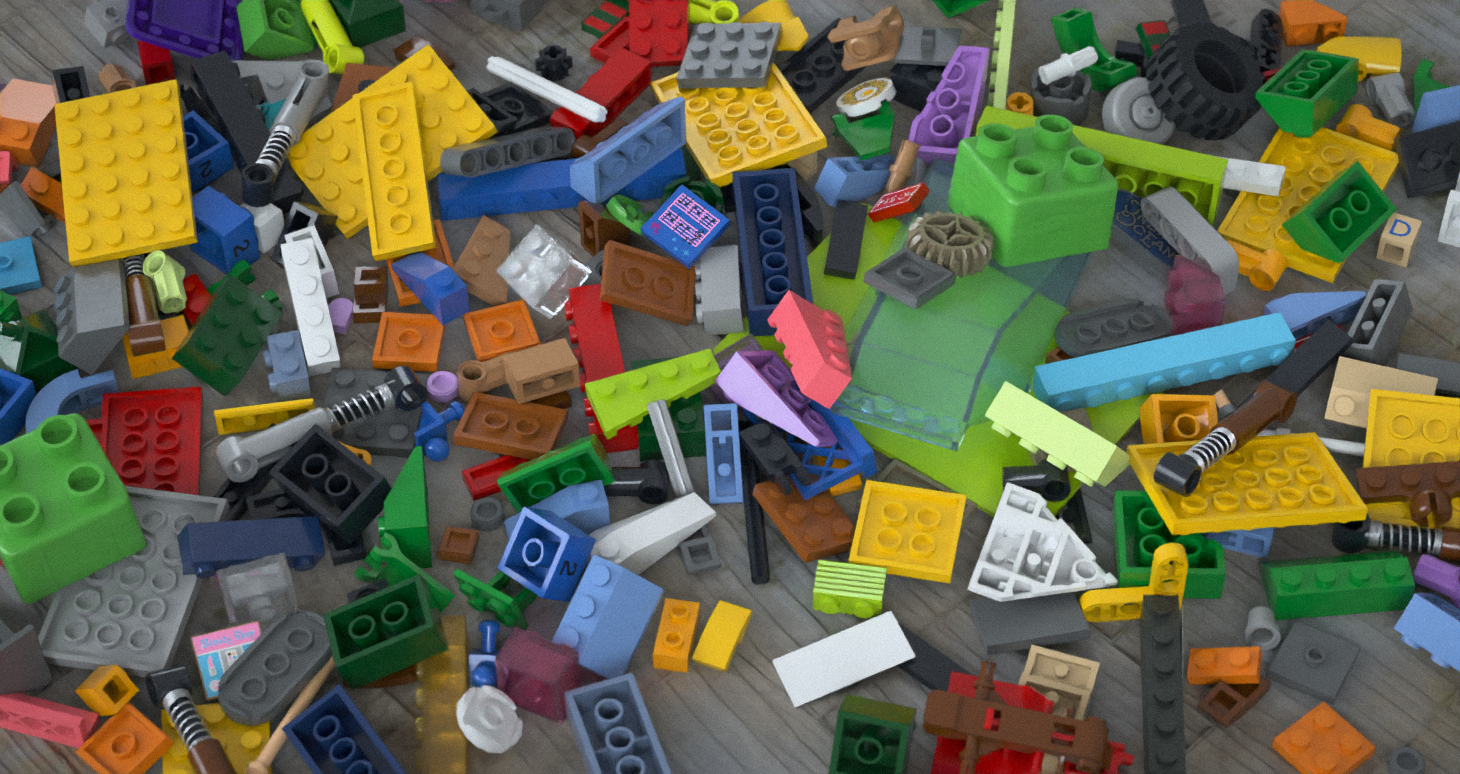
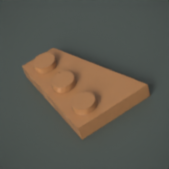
(480, 260)

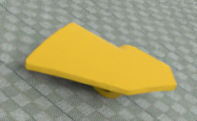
(779, 11)
(1375, 54)

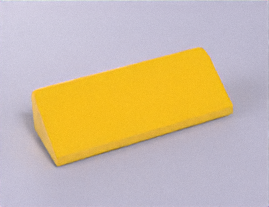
(259, 416)

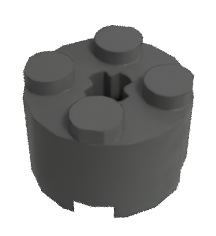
(1063, 97)

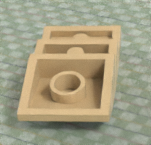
(1065, 681)

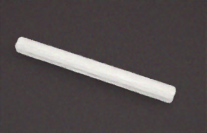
(547, 89)

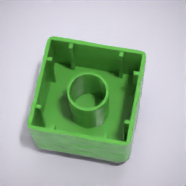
(1034, 191)
(61, 508)

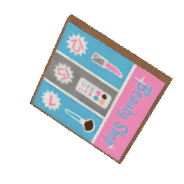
(219, 650)

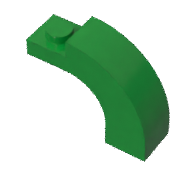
(1076, 31)

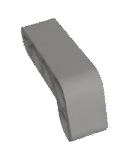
(1191, 235)

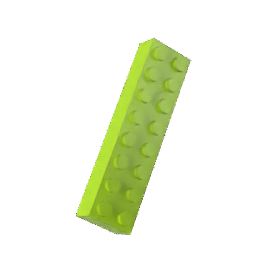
(1142, 165)

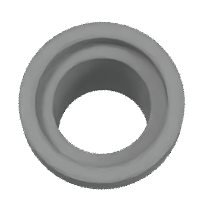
(1262, 629)

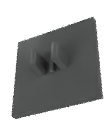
(928, 45)

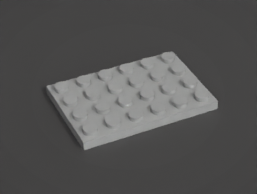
(134, 606)

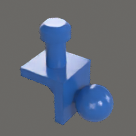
(432, 430)
(482, 661)

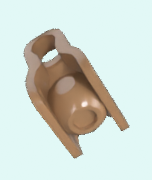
(869, 40)

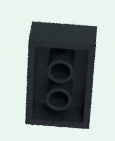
(332, 483)

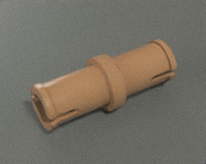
(902, 166)

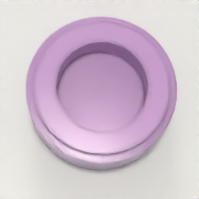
(442, 386)

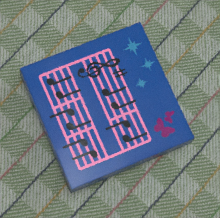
(685, 226)

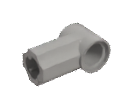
(1389, 94)

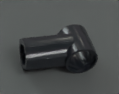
(1043, 479)
(646, 482)

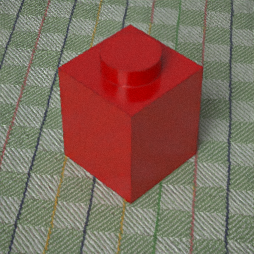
(155, 63)

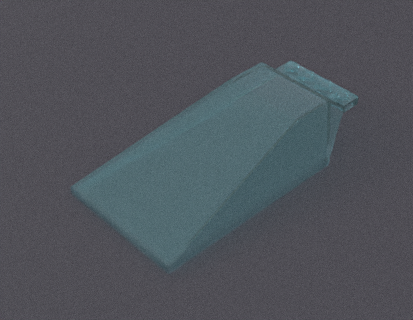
(945, 362)

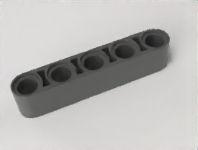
(507, 151)

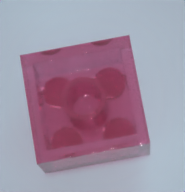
(537, 673)

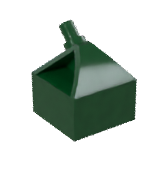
(369, 19)
(31, 349)
(872, 737)

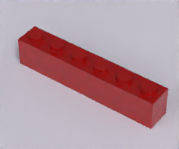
(597, 355)

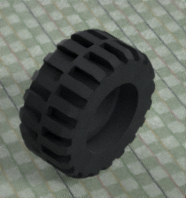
(1205, 81)

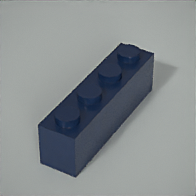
(221, 544)

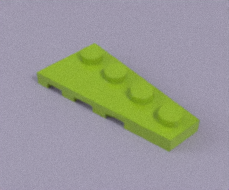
(625, 396)

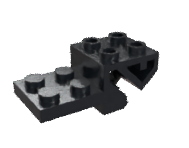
(511, 109)

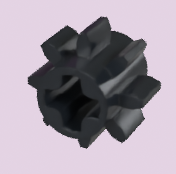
(553, 63)

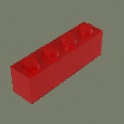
(611, 86)

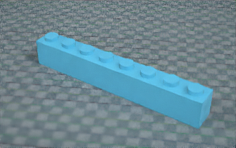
(1164, 363)

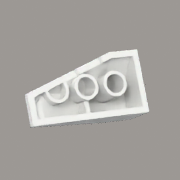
(650, 534)

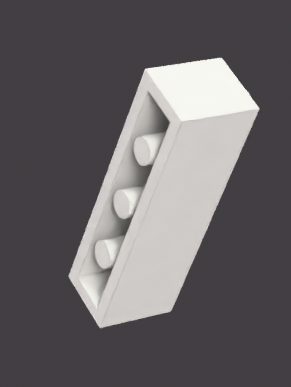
(310, 306)

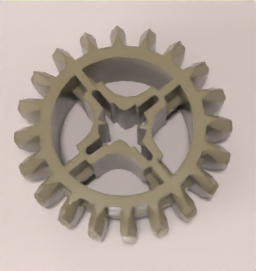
(952, 242)

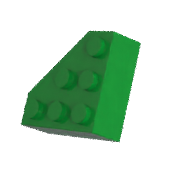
(1141, 530)

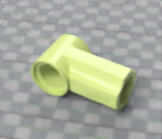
(167, 281)

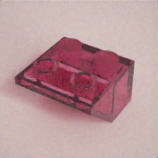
(1193, 297)

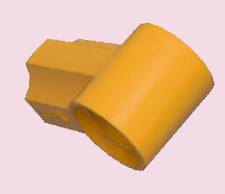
(1360, 124)
(1261, 268)

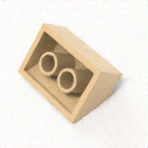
(1352, 388)

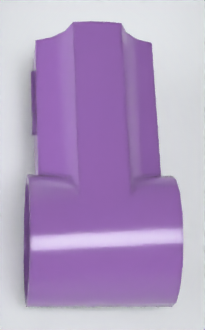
(1439, 577)

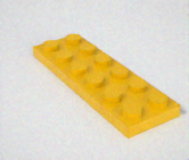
(394, 171)

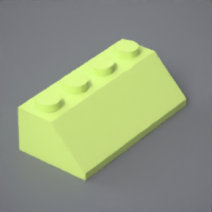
(1056, 435)

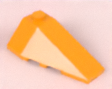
(1177, 417)

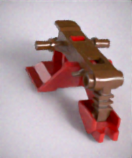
(1009, 727)

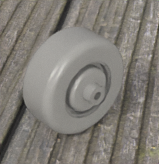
(1133, 114)

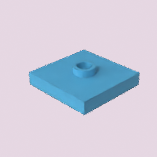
(18, 266)

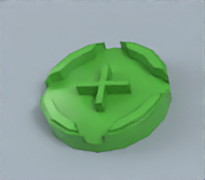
(628, 212)

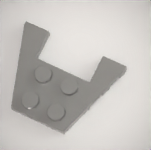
(276, 82)

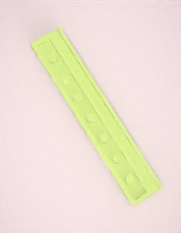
(1001, 58)

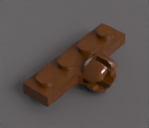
(1421, 486)

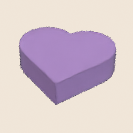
(341, 314)

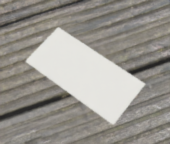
(843, 659)

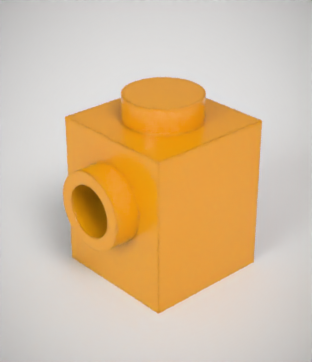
(107, 690)

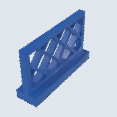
(851, 446)

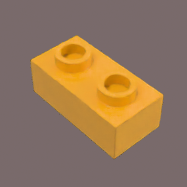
(676, 635)

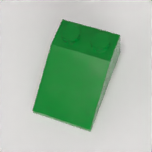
(408, 512)

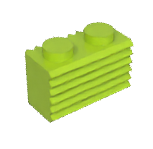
(849, 588)

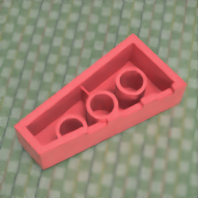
(814, 347)

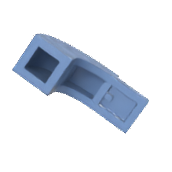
(69, 395)

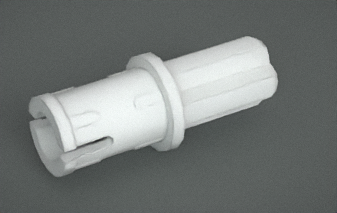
(1067, 65)

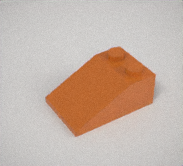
(27, 120)

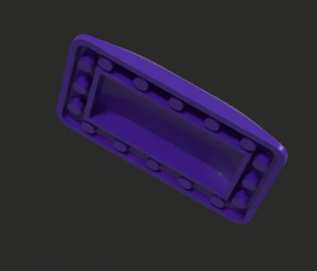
(187, 26)

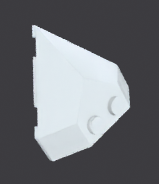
(1033, 553)

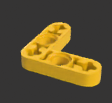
(1110, 605)

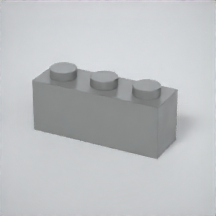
(720, 290)

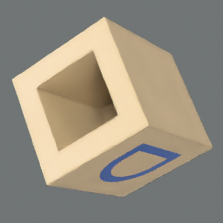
(1398, 239)

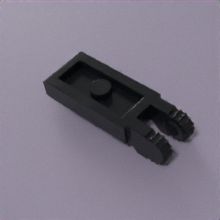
(774, 455)

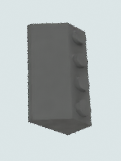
(91, 313)

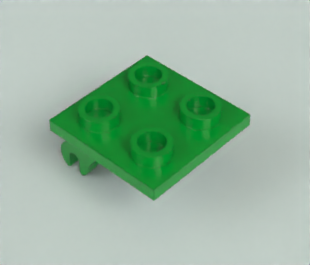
(489, 598)

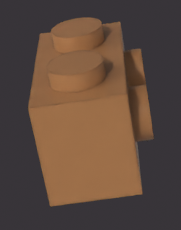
(541, 370)

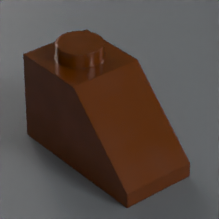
(599, 227)

